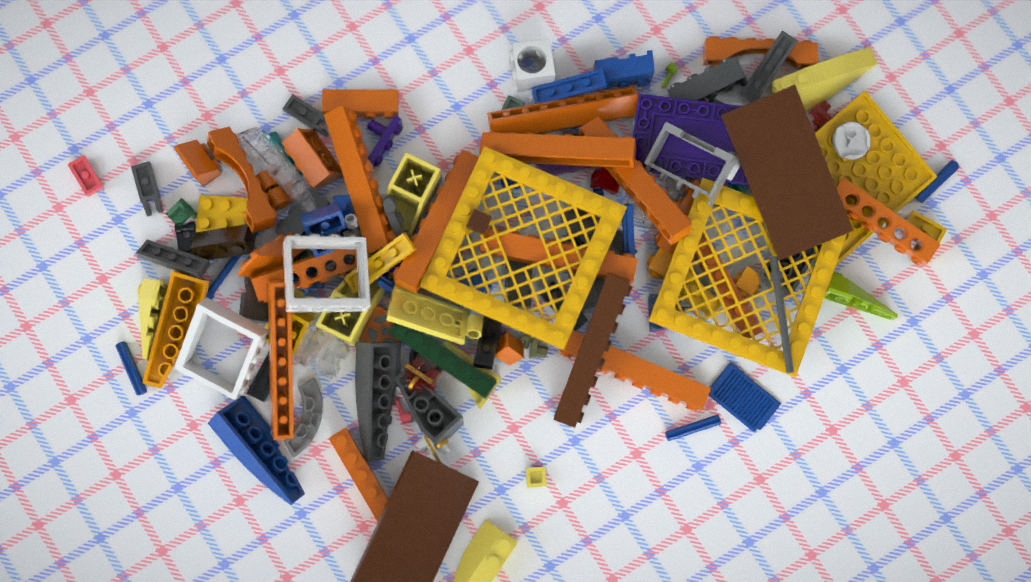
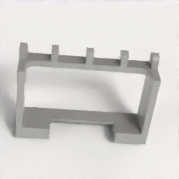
(659, 143)

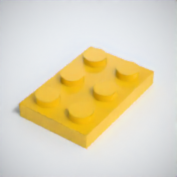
(220, 212)

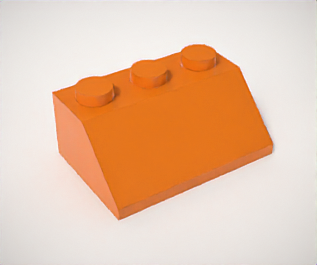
(312, 158)

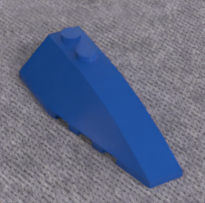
(252, 444)

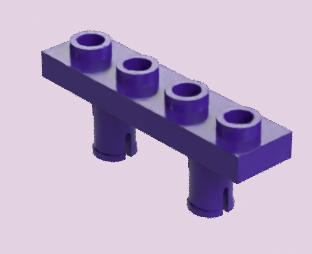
(386, 135)

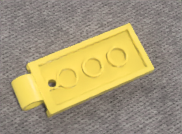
(433, 316)

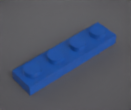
(571, 86)

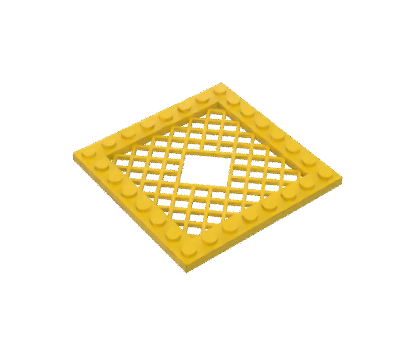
(554, 333)
(715, 335)

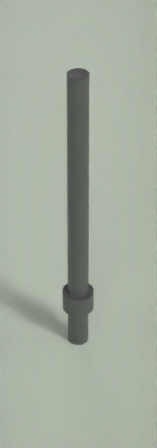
(776, 277)

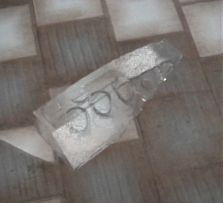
(276, 165)

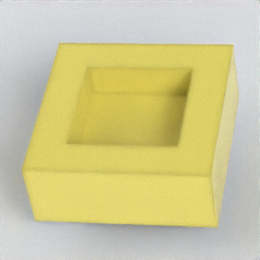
(535, 477)

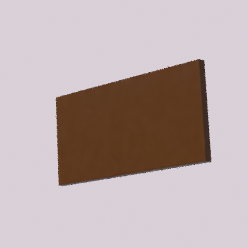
(787, 172)
(416, 523)

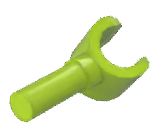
(671, 69)

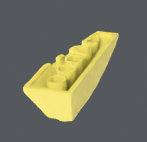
(827, 77)
(485, 554)

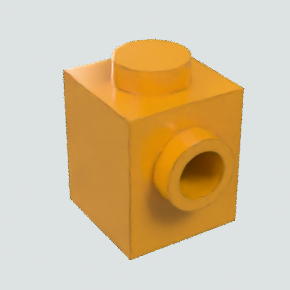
(659, 264)
(747, 282)

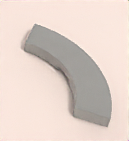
(310, 420)

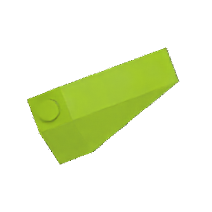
(845, 292)

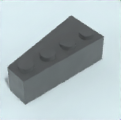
(710, 82)

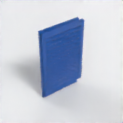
(743, 398)

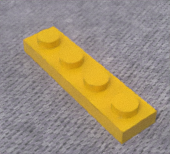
(383, 261)

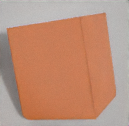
(510, 349)

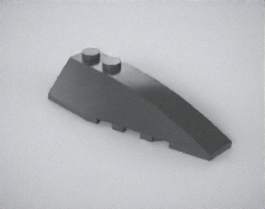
(375, 391)

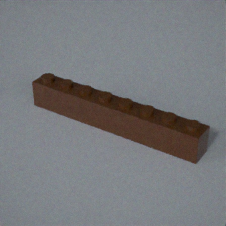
(591, 350)

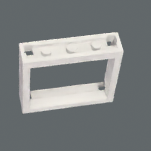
(334, 241)
(235, 321)

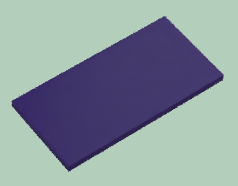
(678, 156)

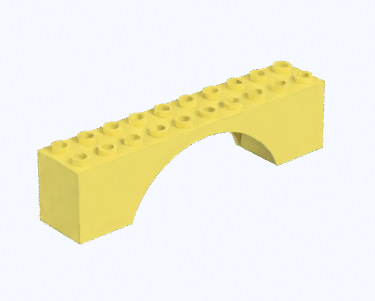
(413, 189)

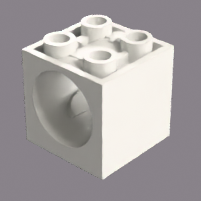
(538, 50)

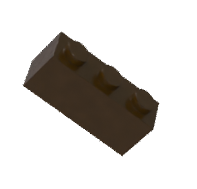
(223, 242)

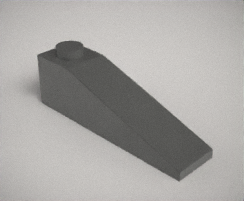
(249, 305)

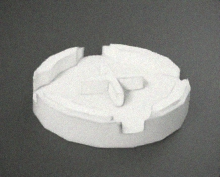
(851, 140)

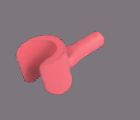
(405, 417)

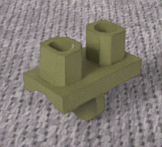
(536, 350)

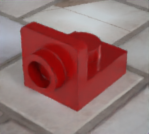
(604, 180)

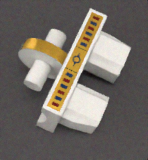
(437, 450)

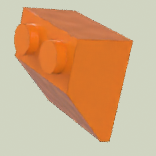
(198, 161)

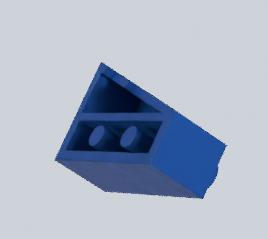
(627, 71)

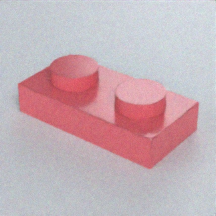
(85, 175)

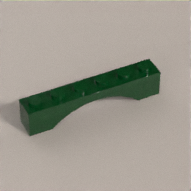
(445, 359)

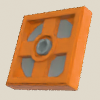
(378, 327)

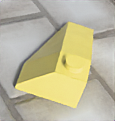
(150, 301)

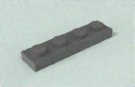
(768, 67)
(173, 259)

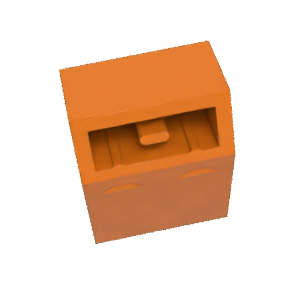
(268, 257)

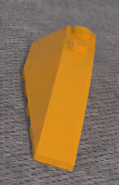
(176, 315)

